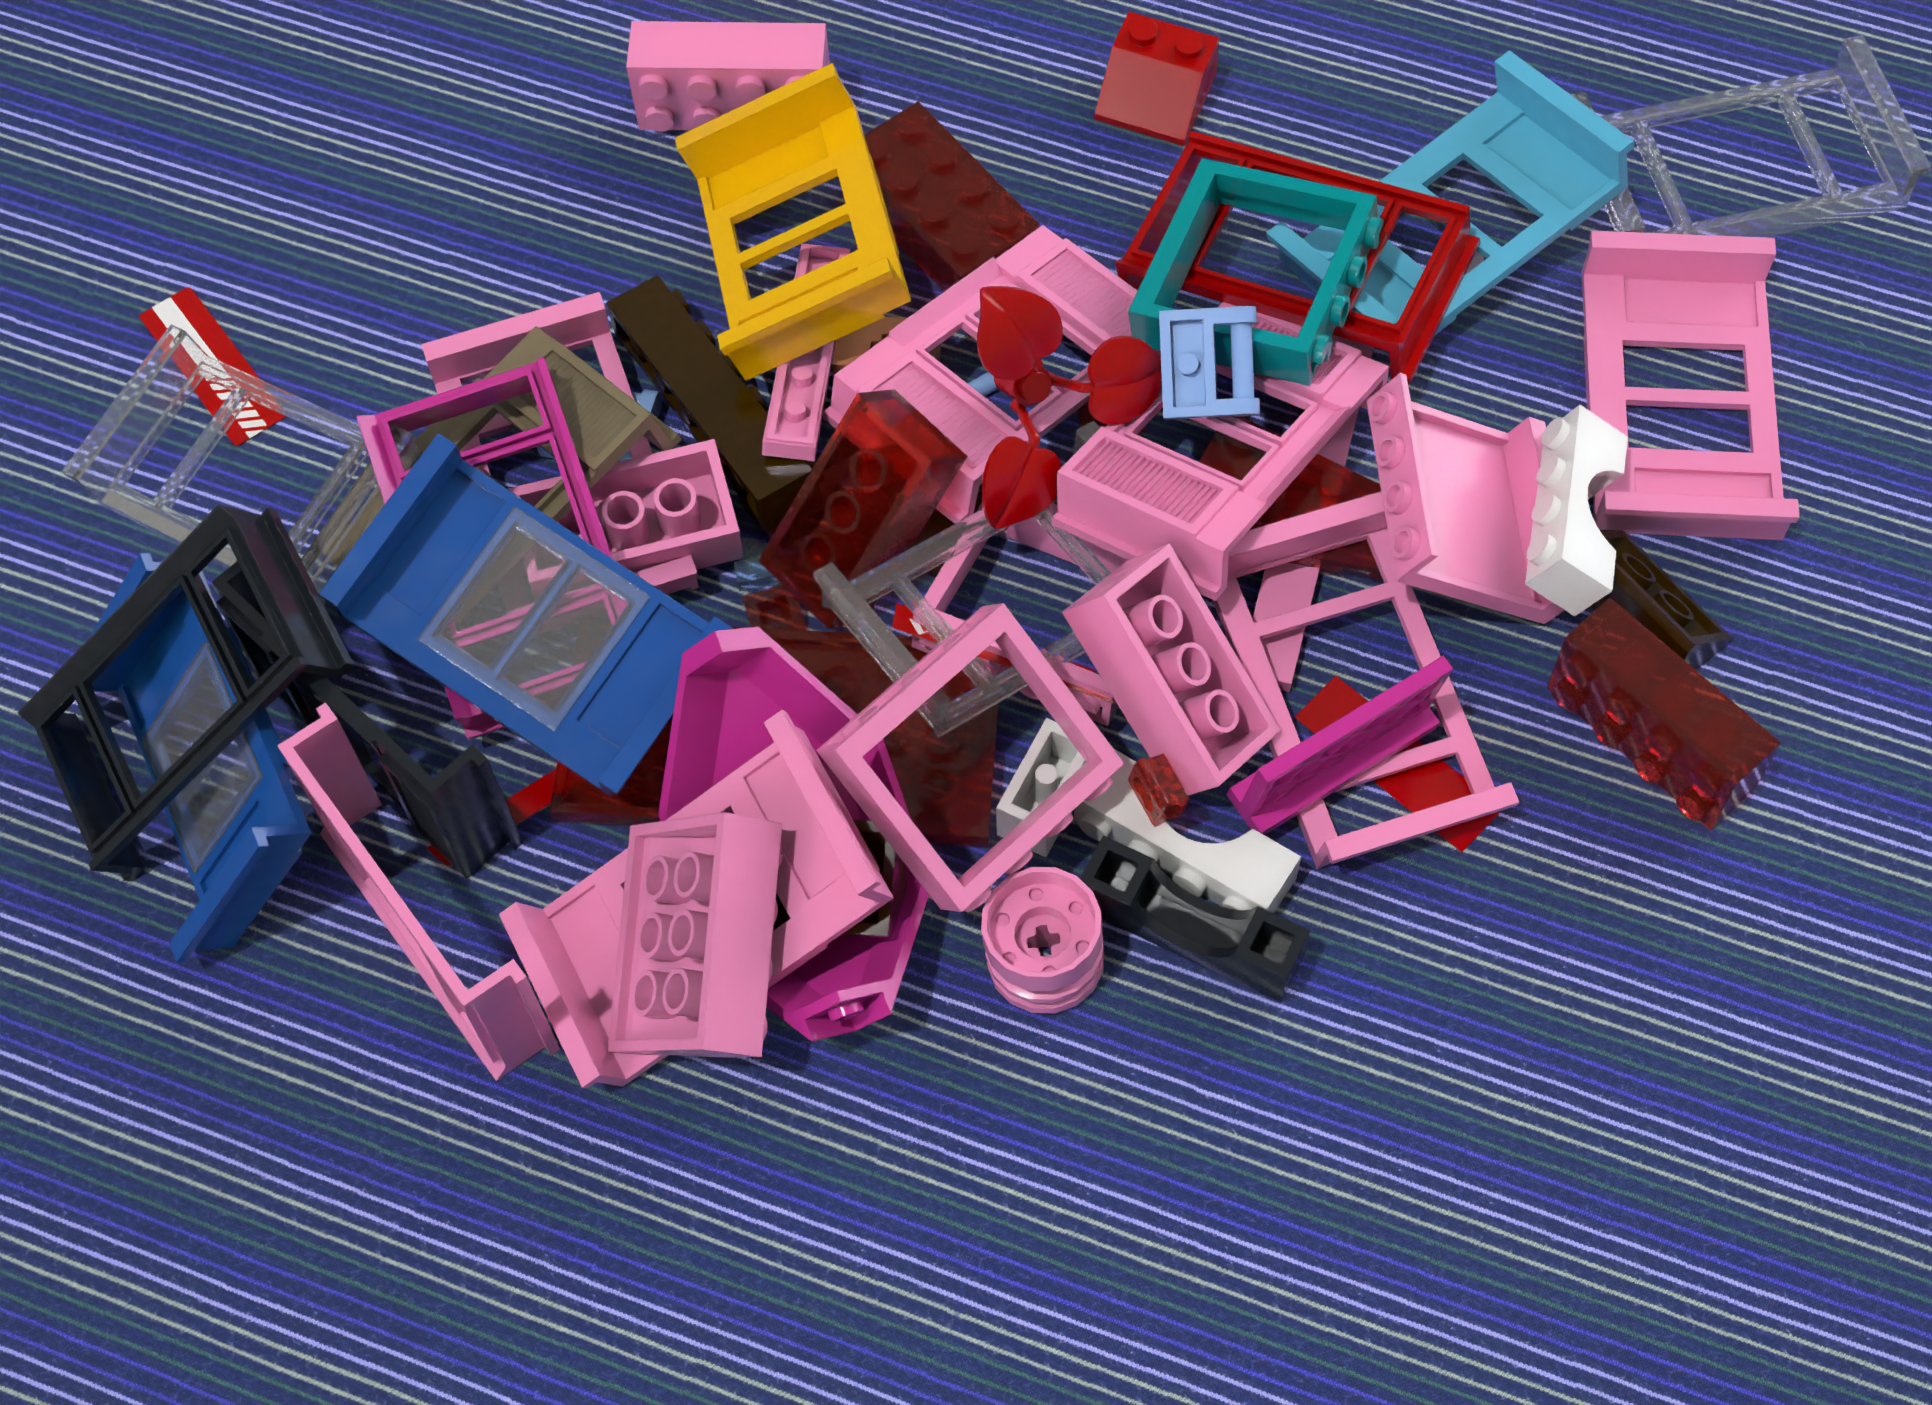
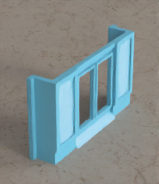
(1524, 139)

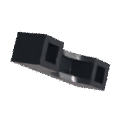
(1239, 944)

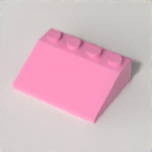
(696, 937)

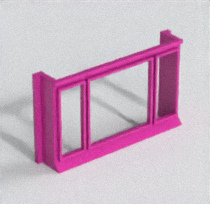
(482, 393)

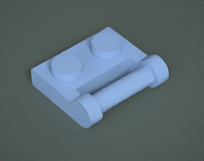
(1190, 362)

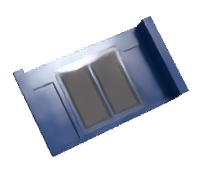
(519, 617)
(240, 814)

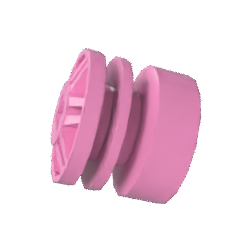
(1038, 911)

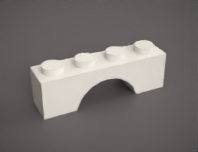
(1567, 551)
(1230, 873)

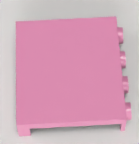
(1458, 502)

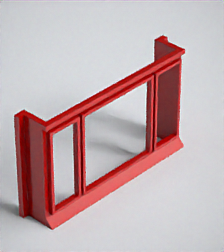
(1426, 307)

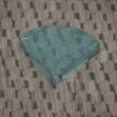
(749, 570)

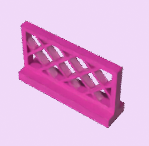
(1341, 751)

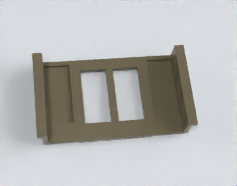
(597, 413)

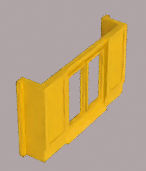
(764, 158)

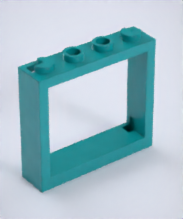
(1274, 194)

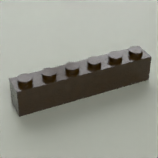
(707, 395)

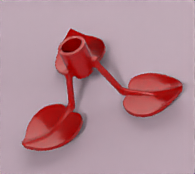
(1011, 340)

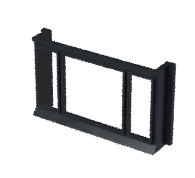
(295, 618)

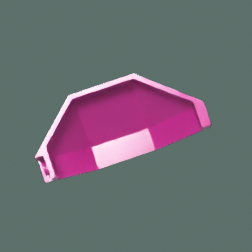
(718, 720)

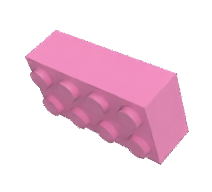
(704, 69)
(660, 508)
(1172, 669)

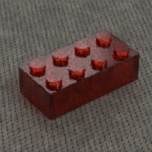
(941, 198)
(862, 497)
(1661, 714)

